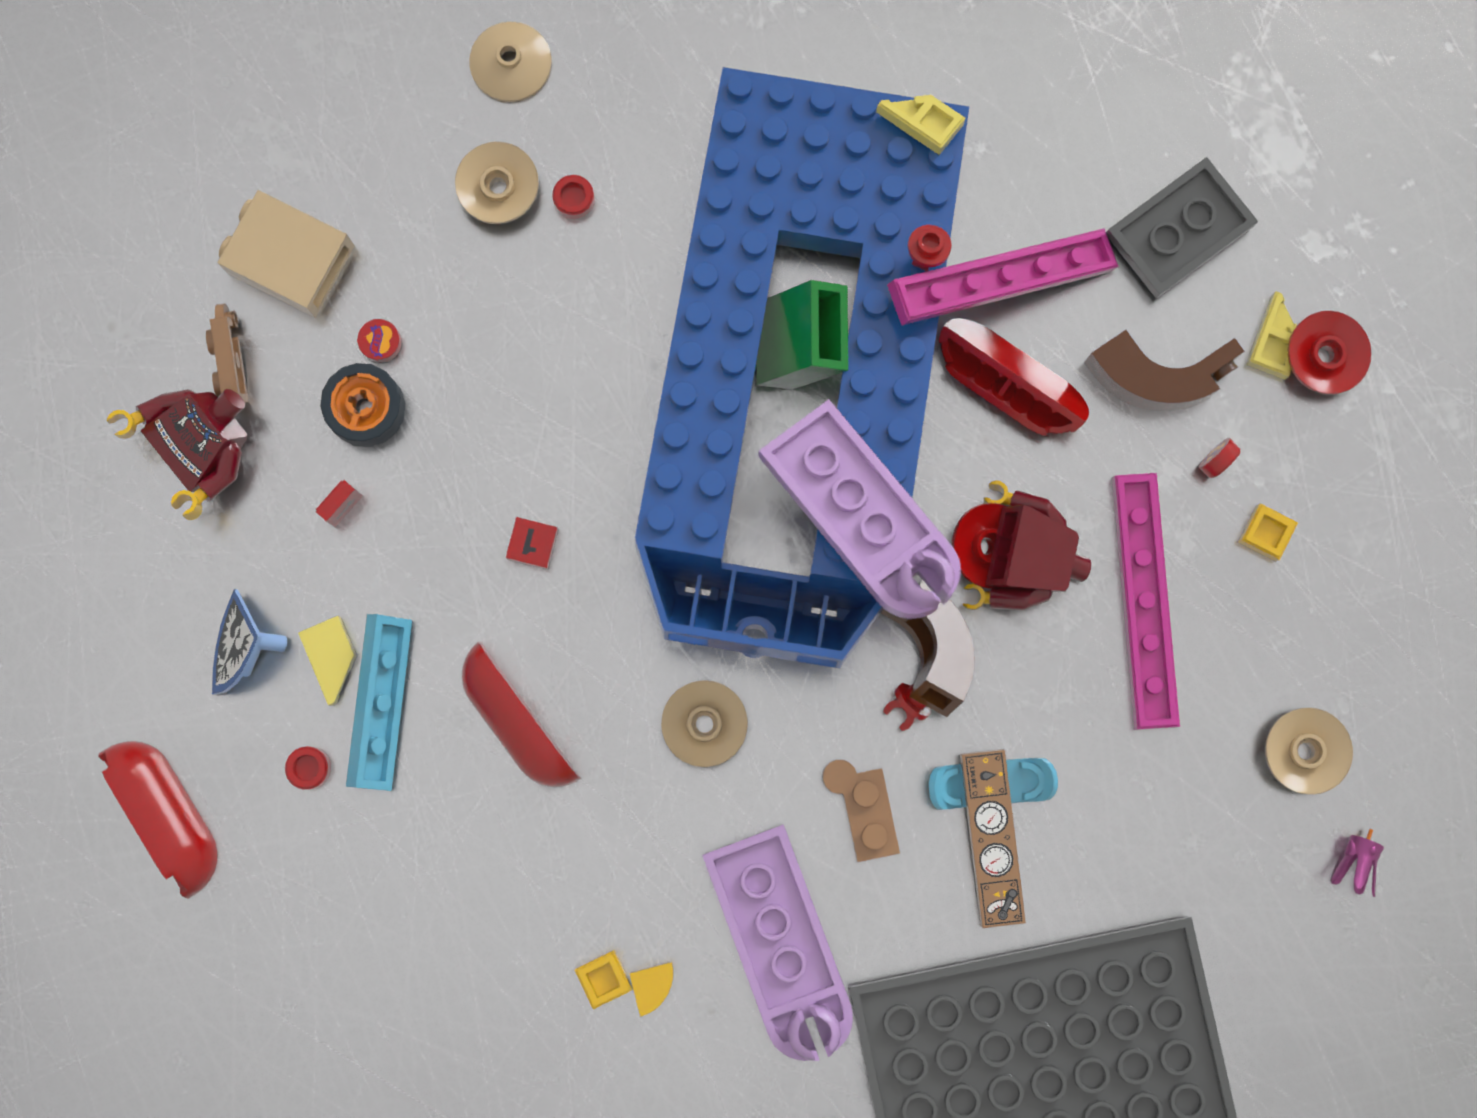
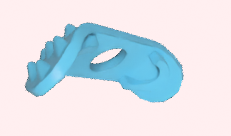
(1028, 782)

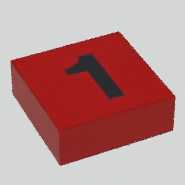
(338, 503)
(532, 543)

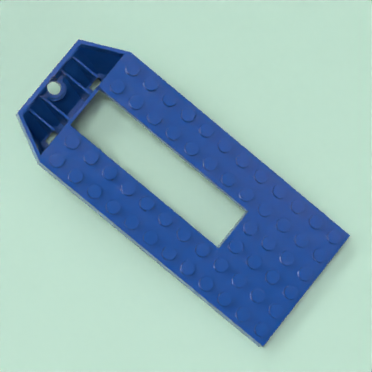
(813, 174)

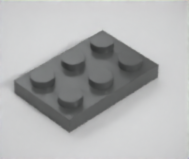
(1181, 227)

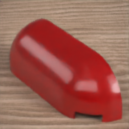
(1011, 379)
(514, 721)
(161, 814)

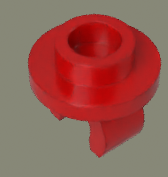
(929, 246)
(913, 708)

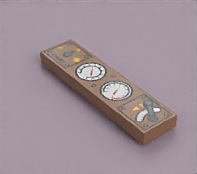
(992, 838)

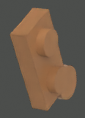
(227, 352)
(866, 809)

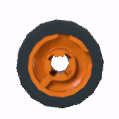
(372, 424)

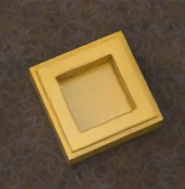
(1268, 532)
(603, 979)

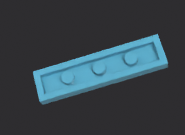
(379, 702)

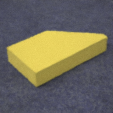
(924, 120)
(1272, 340)
(329, 655)

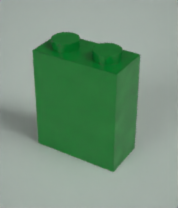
(804, 335)

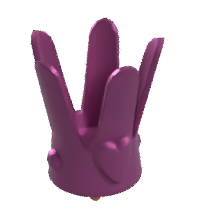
(1367, 854)

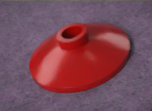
(1347, 350)
(976, 524)

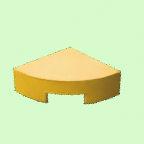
(651, 986)

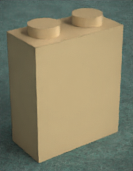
(285, 253)

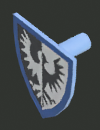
(239, 645)

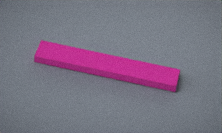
(1001, 276)
(1145, 601)

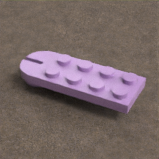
(864, 513)
(781, 943)

